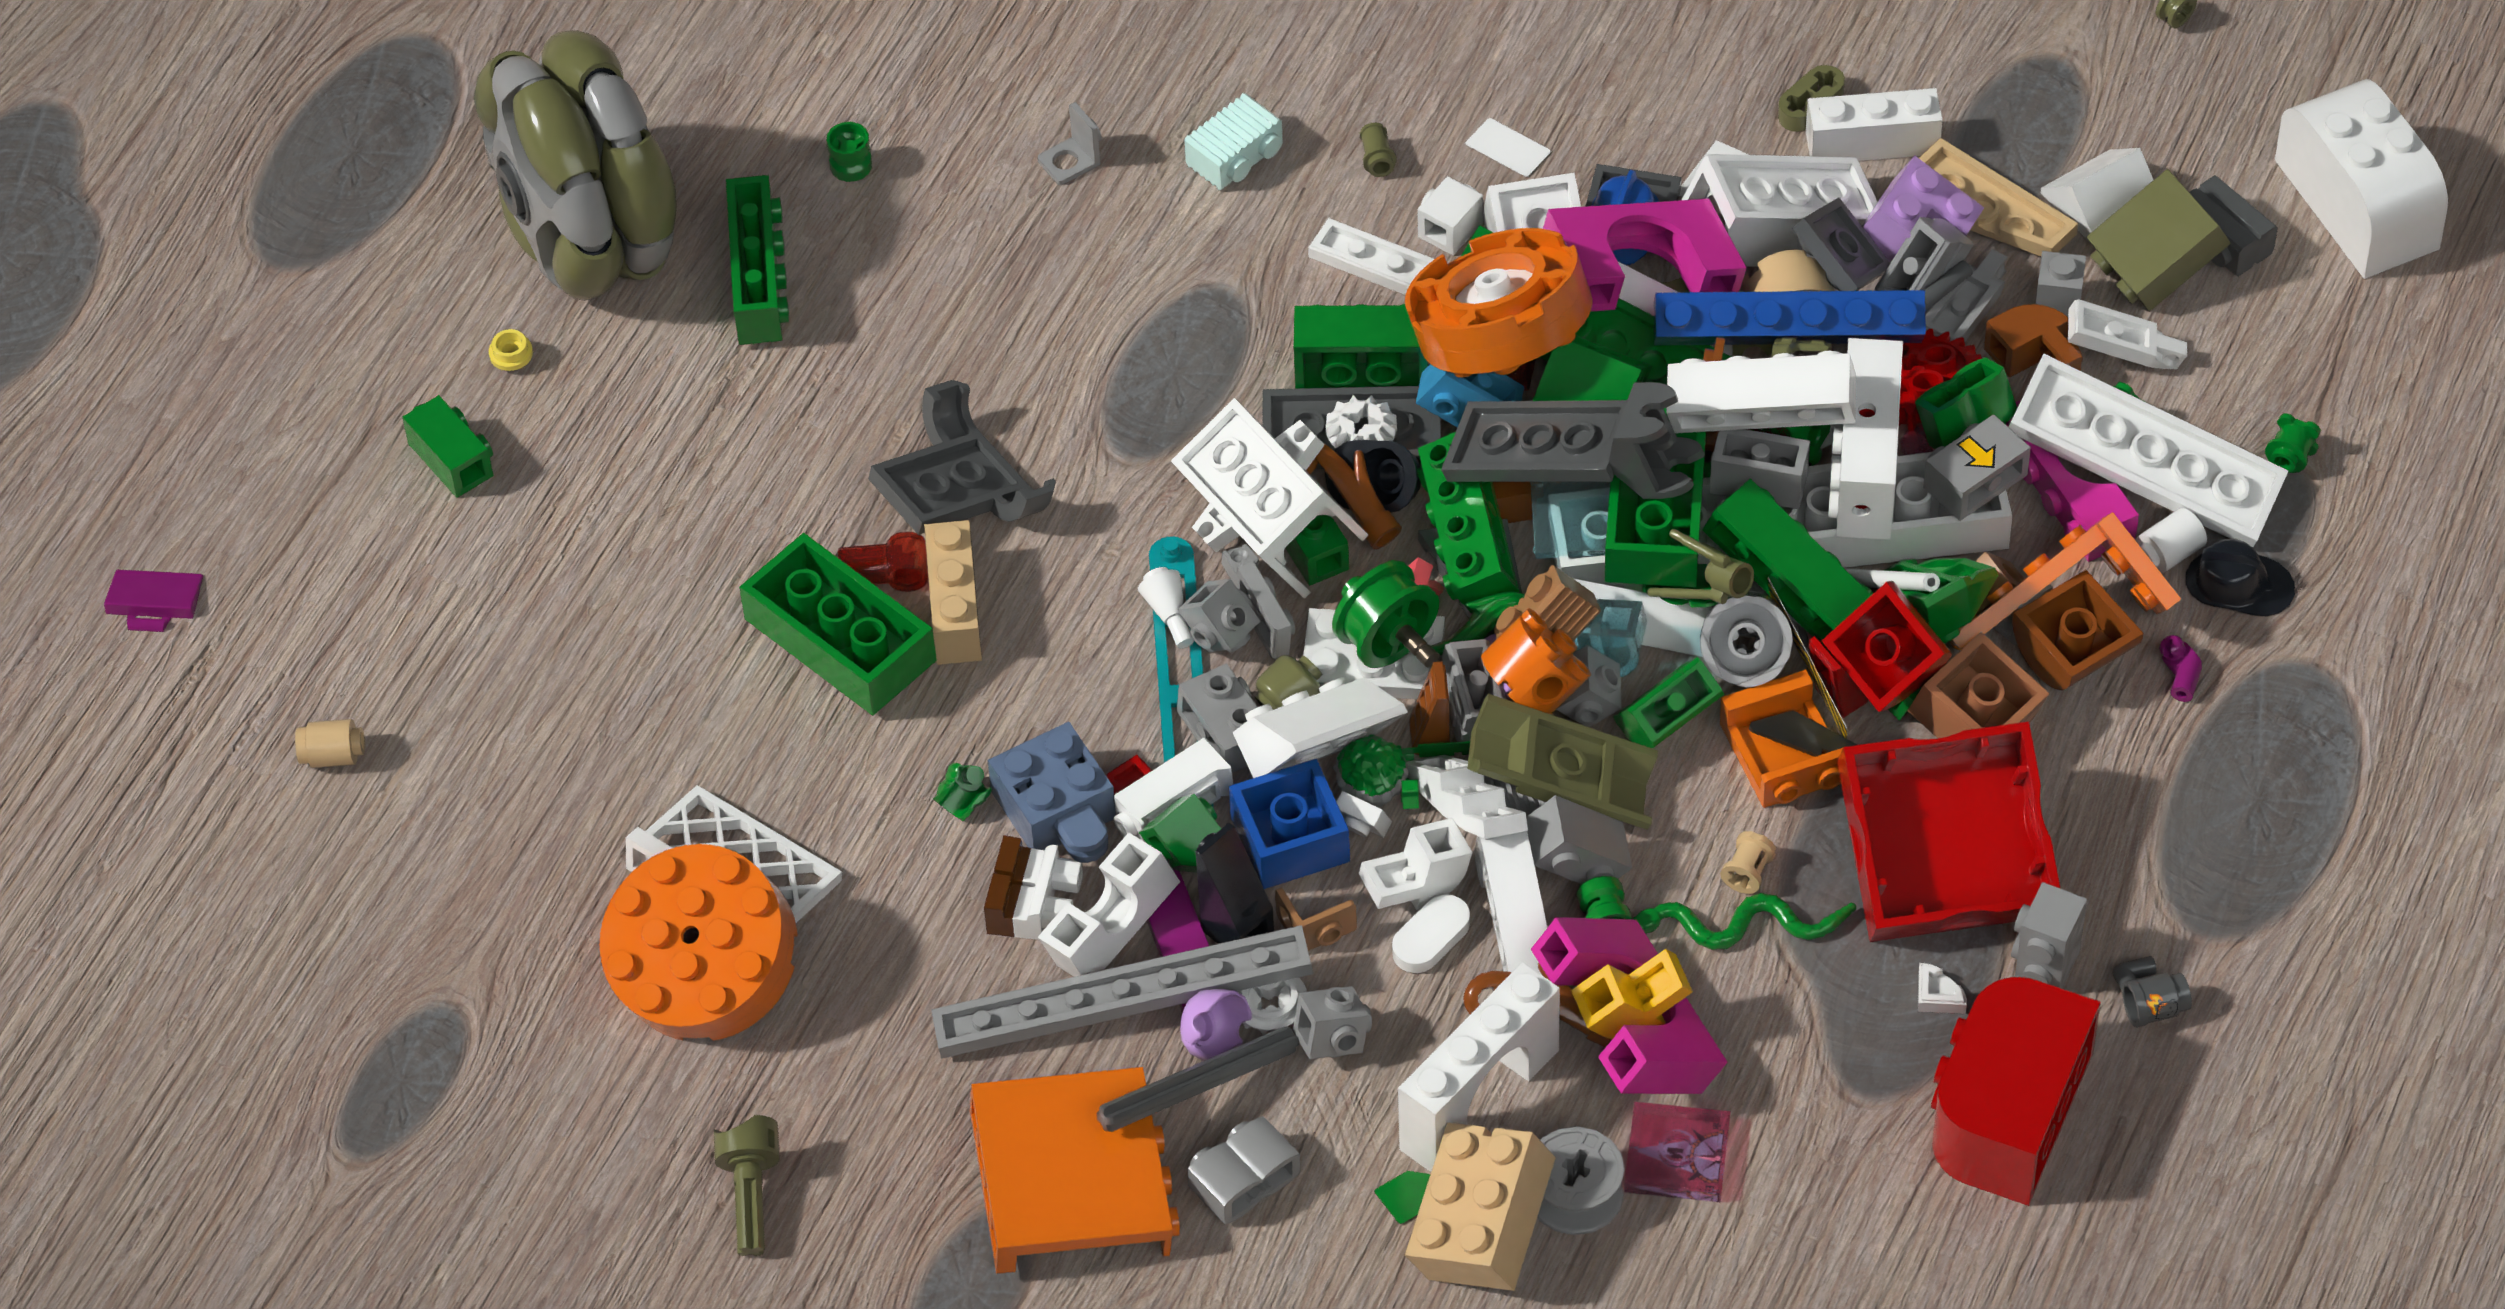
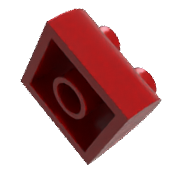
(1887, 647)

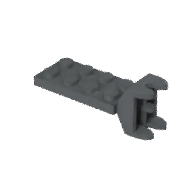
(1575, 442)

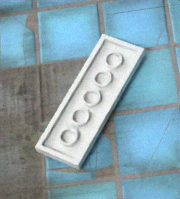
(2147, 450)

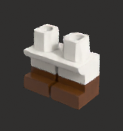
(1024, 887)

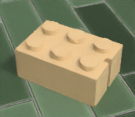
(1480, 1206)

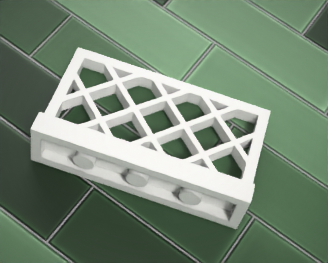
(645, 844)

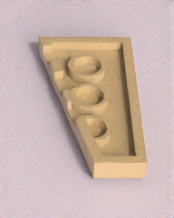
(2008, 211)

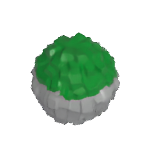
(1371, 769)

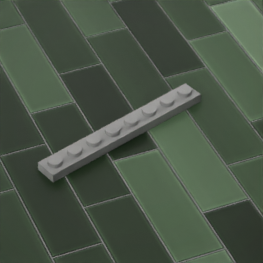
(1120, 991)

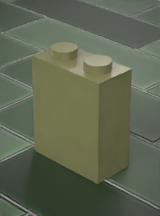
(2156, 241)

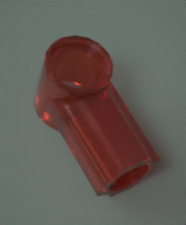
(898, 562)

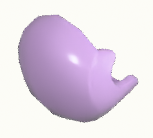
(1213, 1022)

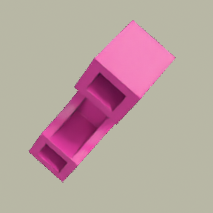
(2074, 499)

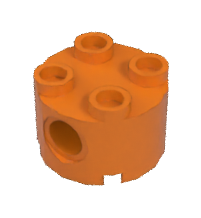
(1535, 663)

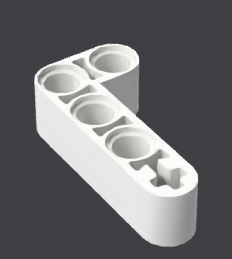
(1514, 896)

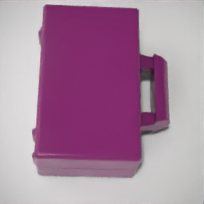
(152, 595)

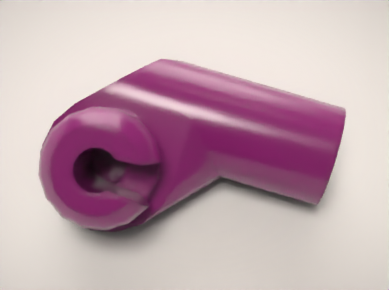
(2184, 665)

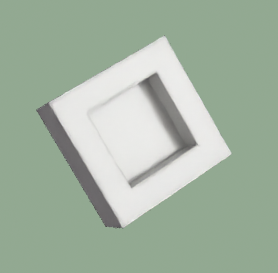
(1362, 816)

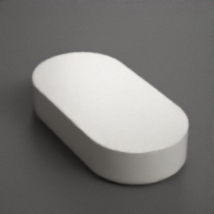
(1431, 933)

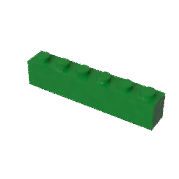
(1802, 572)

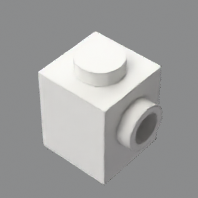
(1450, 215)

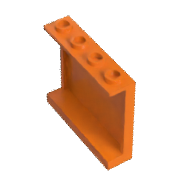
(1060, 1177)

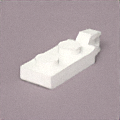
(2123, 336)

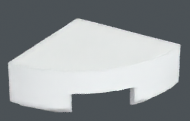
(1939, 992)

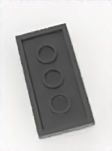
(1311, 405)

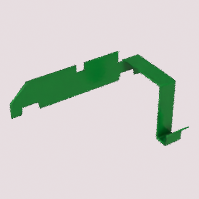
(1409, 787)

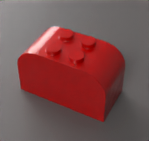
(2011, 1084)

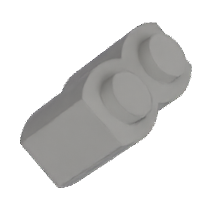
(1243, 1169)

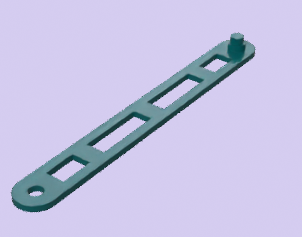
(1176, 555)

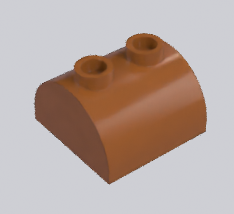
(2073, 631)

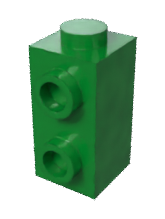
(448, 445)

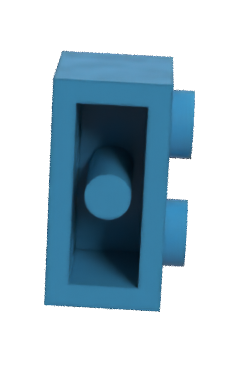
(1448, 395)

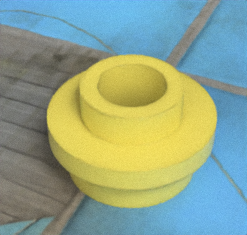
(510, 350)

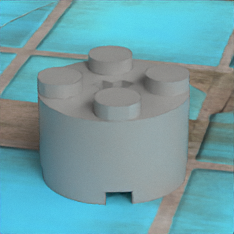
(1737, 663)

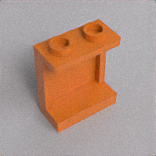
(1772, 768)

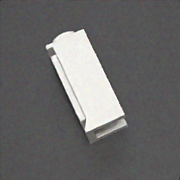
(1192, 771)

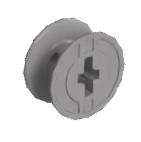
(1593, 1198)

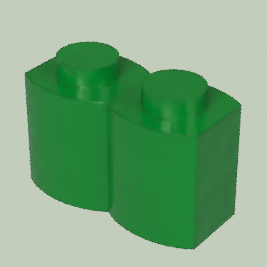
(1964, 400)

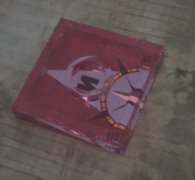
(1677, 1152)

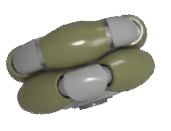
(576, 164)

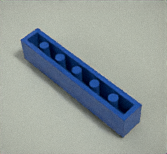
(1802, 315)

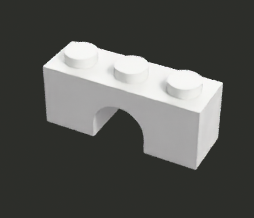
(1134, 888)

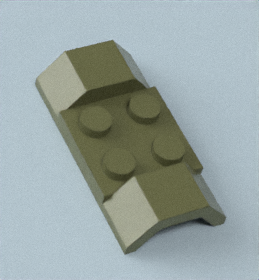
(1562, 759)

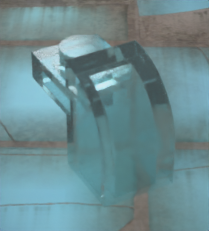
(1617, 632)

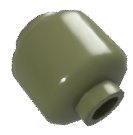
(1287, 678)

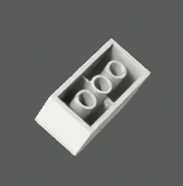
(2365, 176)

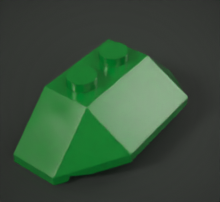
(1958, 597)

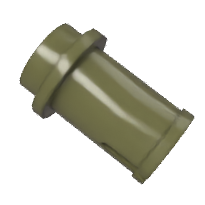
(1378, 157)

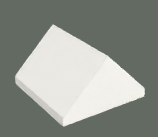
(2099, 187)

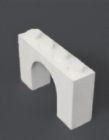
(1510, 1026)

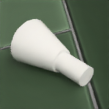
(1164, 594)

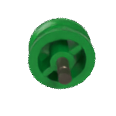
(1387, 616)

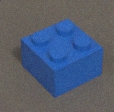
(1289, 823)

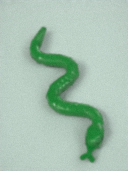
(1650, 919)

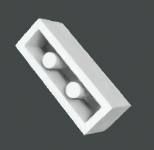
(1874, 124)

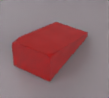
(1838, 683)

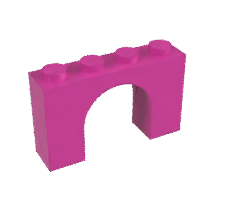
(1679, 231)
(1640, 1057)

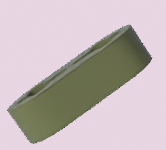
(1798, 94)

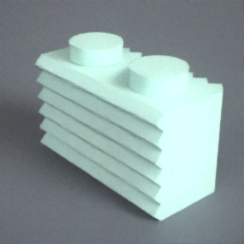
(1233, 142)

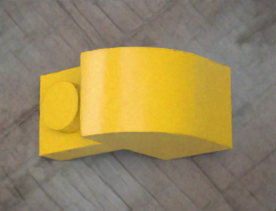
(1620, 999)

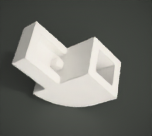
(1429, 866)

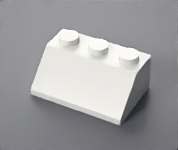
(1314, 724)

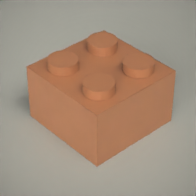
(1977, 691)

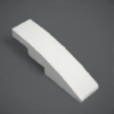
(1465, 797)

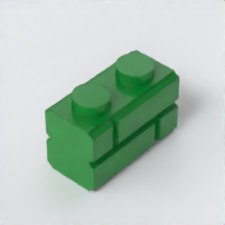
(1669, 704)

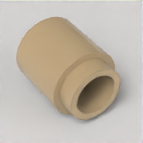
(329, 743)

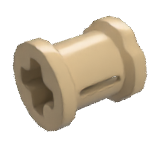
(1748, 862)

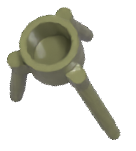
(1724, 573)

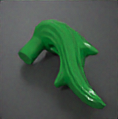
(1483, 619)

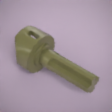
(746, 1153)

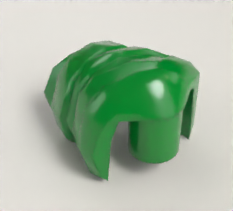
(962, 790)

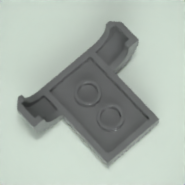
(958, 473)

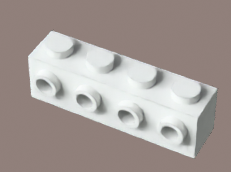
(1762, 392)

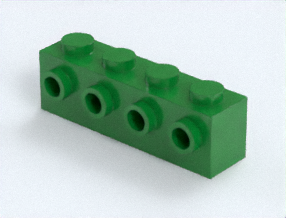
(754, 260)
(1468, 530)

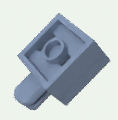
(1055, 793)

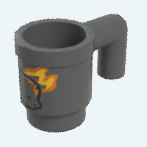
(2153, 996)

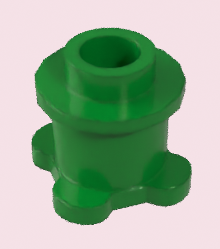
(2293, 443)

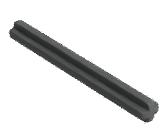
(1197, 1079)

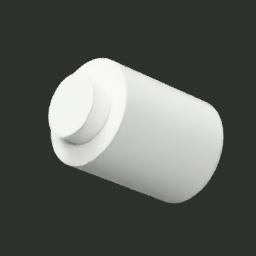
(2173, 539)

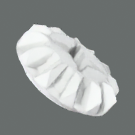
(1380, 426)
(1272, 1017)

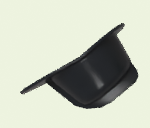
(1390, 470)
(2239, 579)

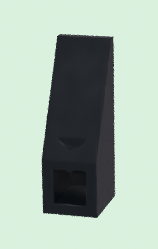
(1229, 889)

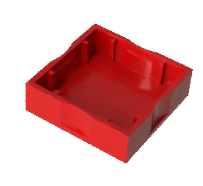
(1946, 830)

